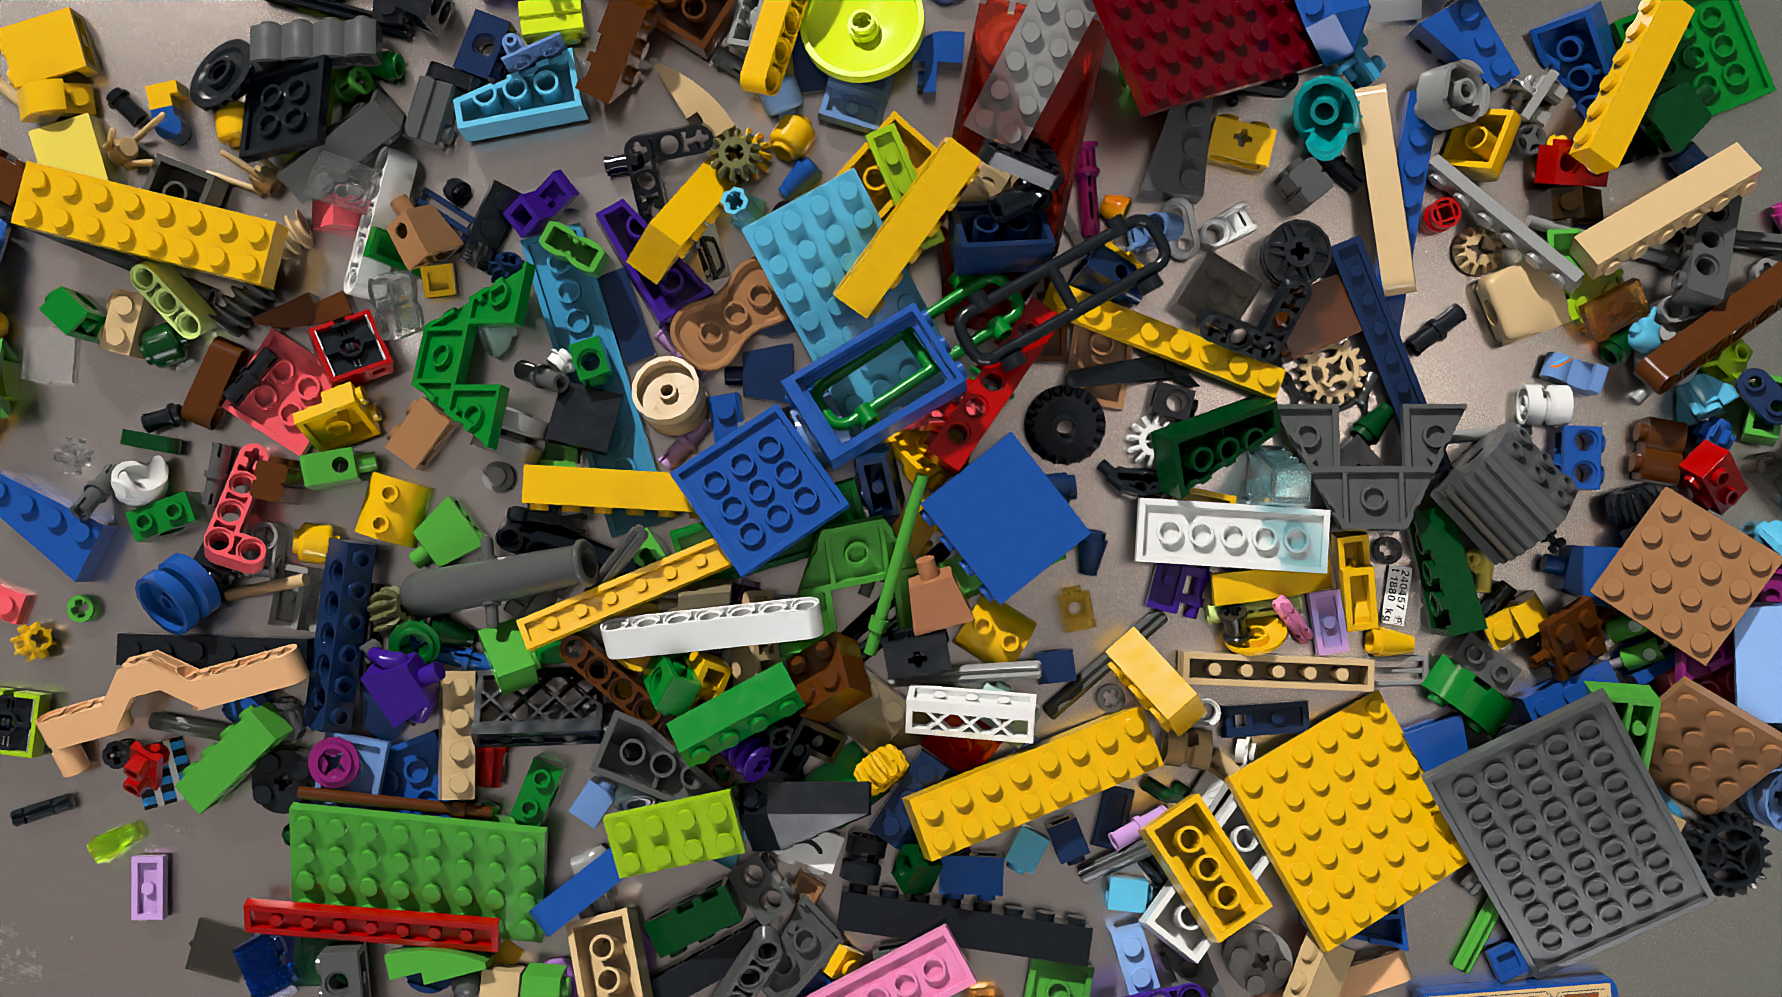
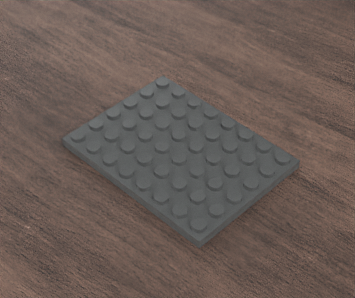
(1569, 834)

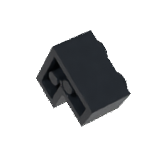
(808, 739)

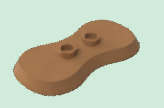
(716, 328)

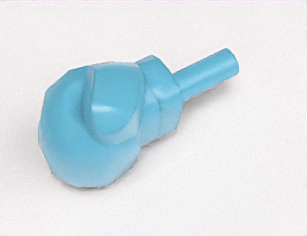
(1645, 333)

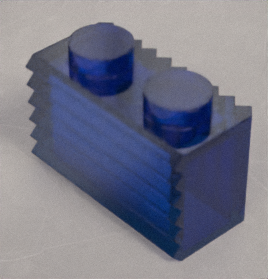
(266, 967)

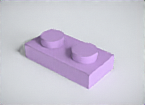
(1328, 622)
(149, 887)

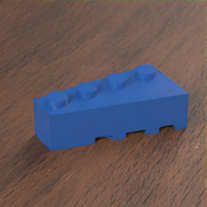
(49, 525)

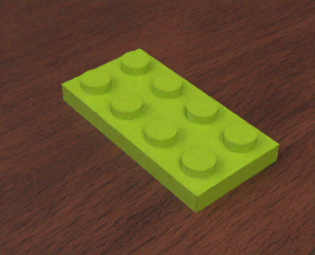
(675, 833)

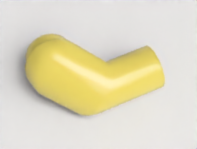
(1482, 568)

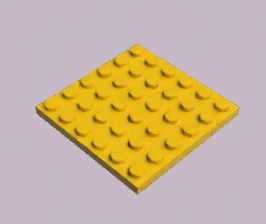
(1347, 820)

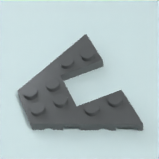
(1371, 495)

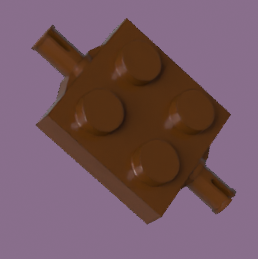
(1572, 638)

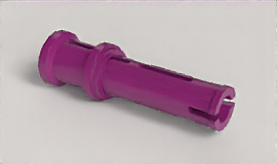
(1087, 188)

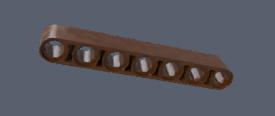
(1712, 332)
(632, 705)

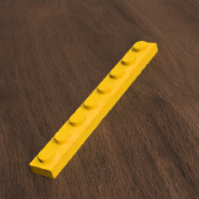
(1174, 345)
(622, 594)

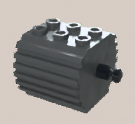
(1506, 494)

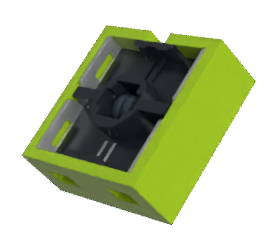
(17, 722)

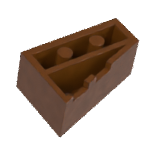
(619, 48)

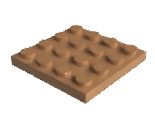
(1686, 575)
(1709, 748)

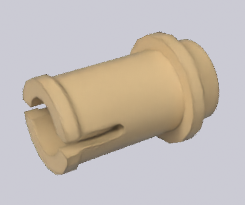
(1223, 763)

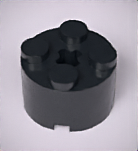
(270, 782)

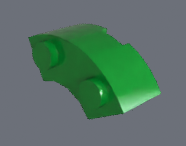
(1461, 690)

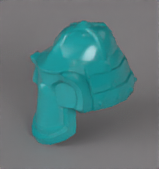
(1325, 115)

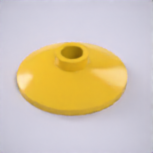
(1266, 636)

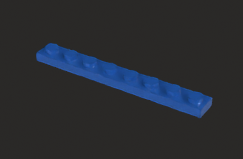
(1413, 162)

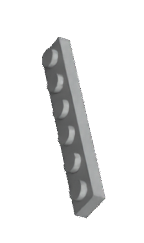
(1511, 230)

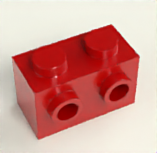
(1712, 477)

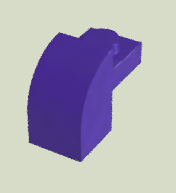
(535, 209)

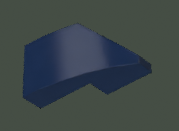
(374, 718)

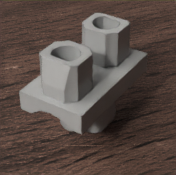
(1546, 88)

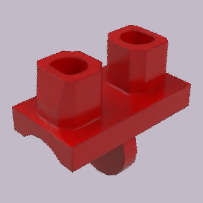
(145, 767)

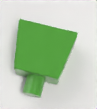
(322, 468)
(446, 535)

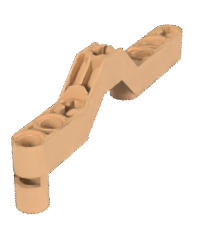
(154, 671)

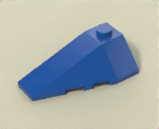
(1579, 49)

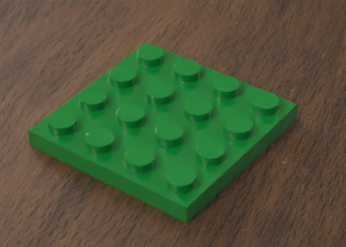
(1717, 51)

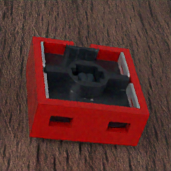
(351, 350)

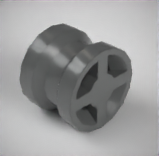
(1533, 137)

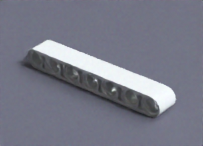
(712, 628)

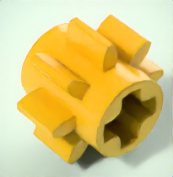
(33, 641)

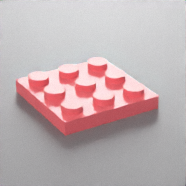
(286, 389)

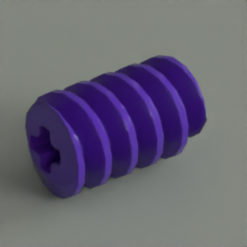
(750, 757)

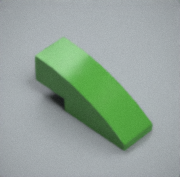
(434, 963)

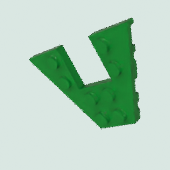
(448, 349)

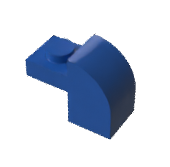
(938, 52)

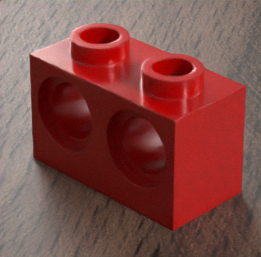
(1559, 167)

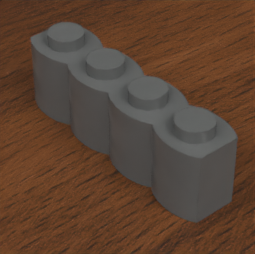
(346, 42)

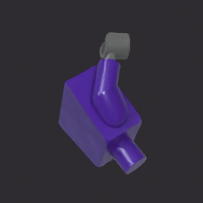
(401, 683)

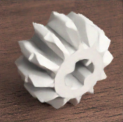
(1140, 439)

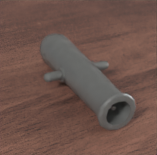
(497, 579)

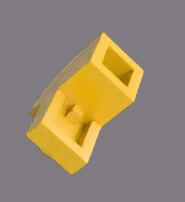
(50, 98)
(1516, 620)

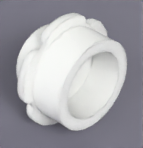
(560, 361)

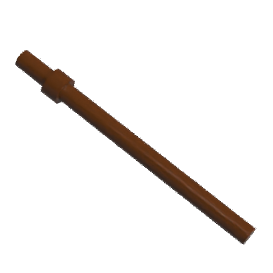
(457, 809)

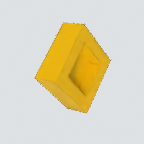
(438, 280)
(843, 961)

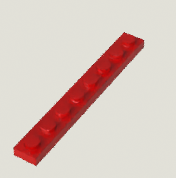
(372, 925)

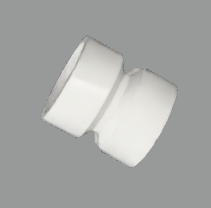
(1549, 405)

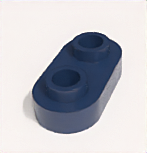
(1761, 398)

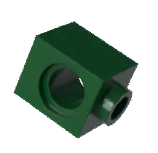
(914, 872)

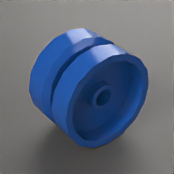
(178, 594)

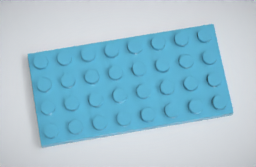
(805, 256)

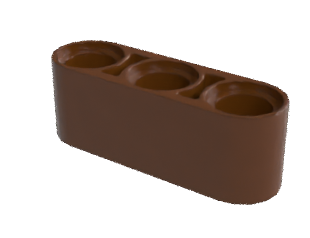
(215, 375)

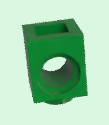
(581, 351)

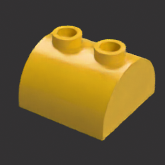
(1483, 145)
(393, 509)
(996, 632)

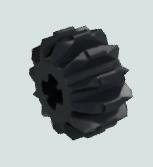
(1630, 503)

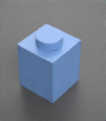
(594, 801)

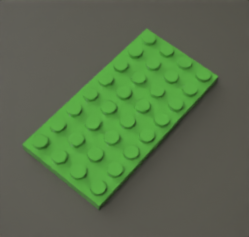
(419, 864)

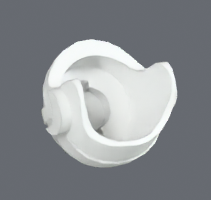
(140, 482)

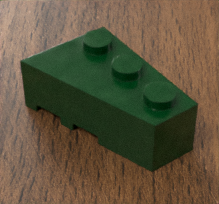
(695, 918)

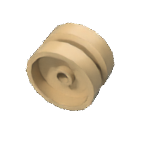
(670, 396)

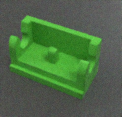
(652, 549)

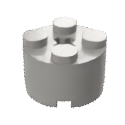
(1452, 95)
(1270, 971)

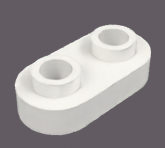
(1190, 231)

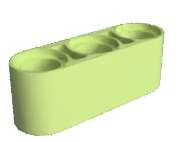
(187, 304)

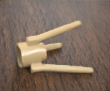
(125, 149)
(263, 178)

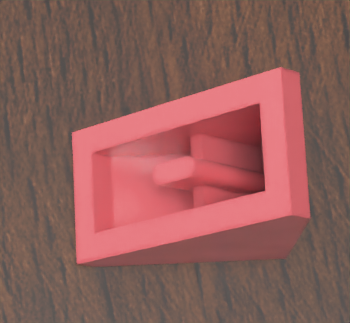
(332, 217)

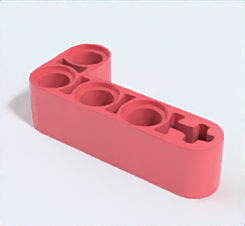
(242, 505)

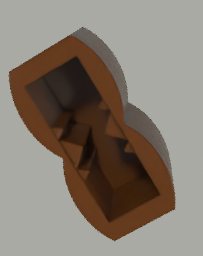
(1658, 451)

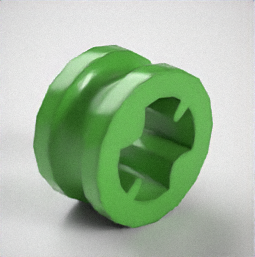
(90, 614)

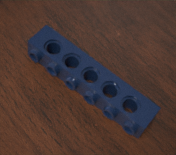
(339, 635)

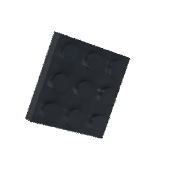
(286, 109)

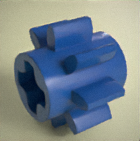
(1716, 431)

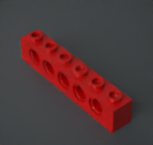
(953, 455)

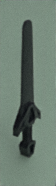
(1130, 371)

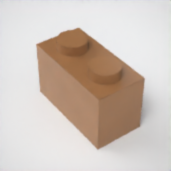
(420, 433)

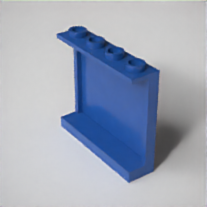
(1004, 519)

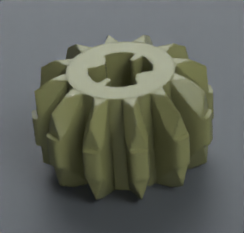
(735, 144)
(387, 610)

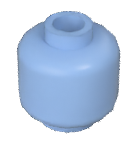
(785, 100)

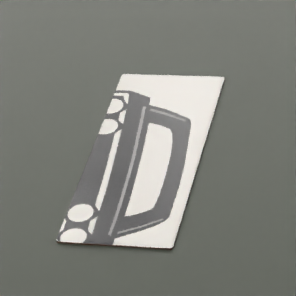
(712, 254)

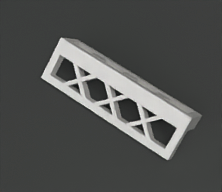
(973, 703)

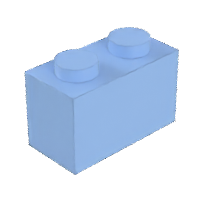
(1133, 957)

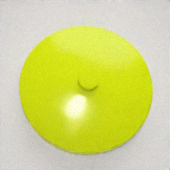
(862, 37)

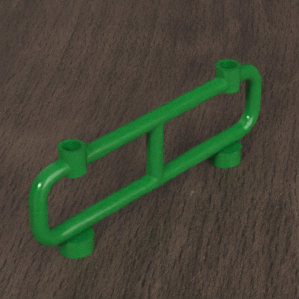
(964, 286)

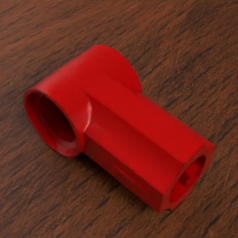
(490, 767)

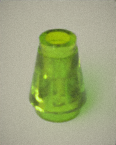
(112, 843)

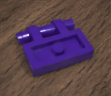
(1168, 584)

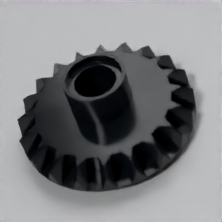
(222, 75)
(1059, 405)

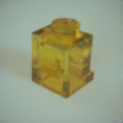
(1084, 618)

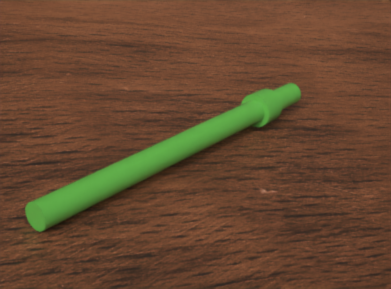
(879, 623)

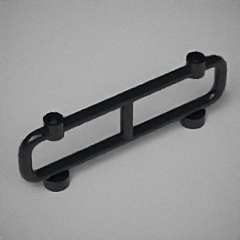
(1011, 354)

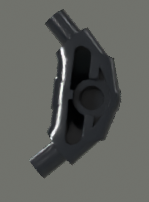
(1132, 482)

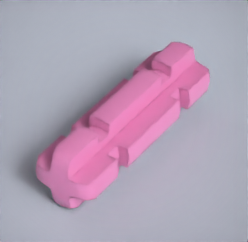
(1292, 619)

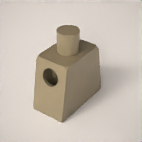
(700, 595)

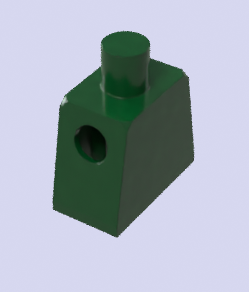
(1677, 116)

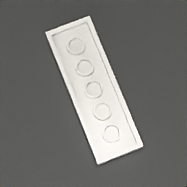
(1232, 535)

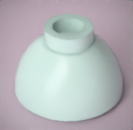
(496, 340)
(631, 798)

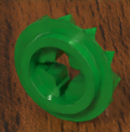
(428, 648)

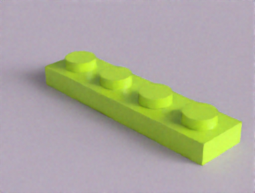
(896, 169)

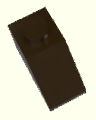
(1571, 205)

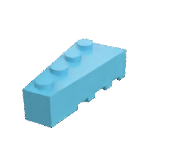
(524, 100)

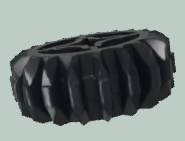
(1746, 844)

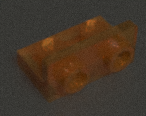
(1613, 310)

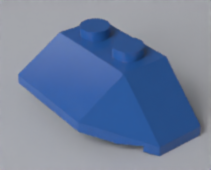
(1334, 26)

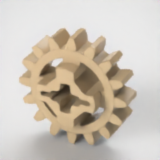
(1343, 376)

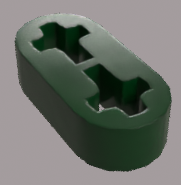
(151, 441)

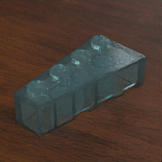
(1275, 478)

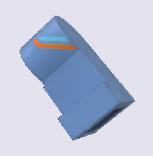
(1577, 374)

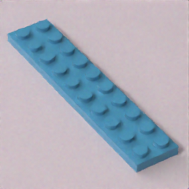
(575, 312)

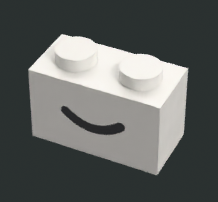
(818, 853)

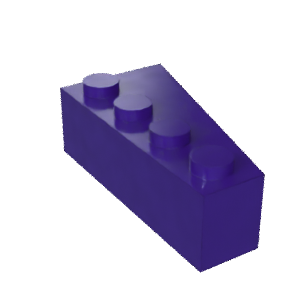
(679, 285)

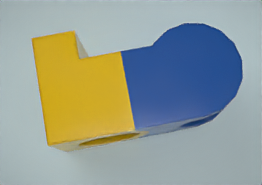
(167, 98)

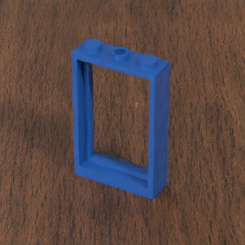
(834, 451)

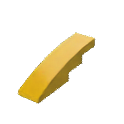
(1258, 584)

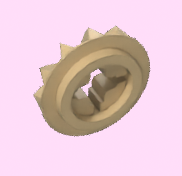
(1466, 259)

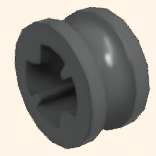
(1101, 700)

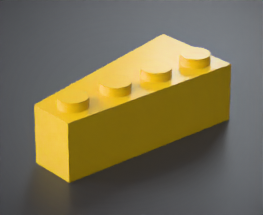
(680, 223)

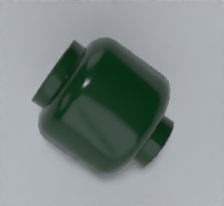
(163, 346)

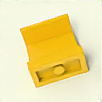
(47, 47)

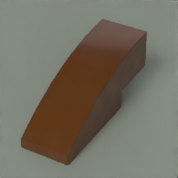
(307, 312)

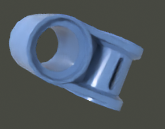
(1141, 240)

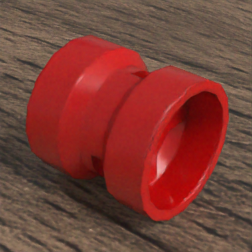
(1437, 220)

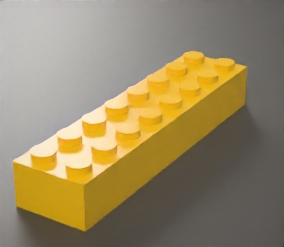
(149, 225)
(1032, 782)

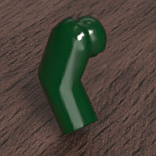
(1164, 793)

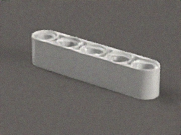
(397, 179)

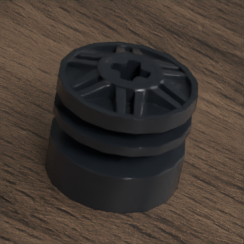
(1275, 258)

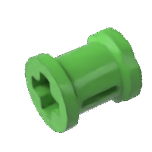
(350, 80)

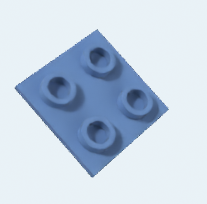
(523, 58)

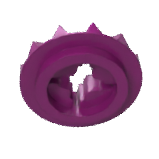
(319, 762)

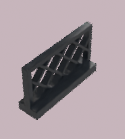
(543, 731)

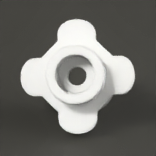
(1245, 750)

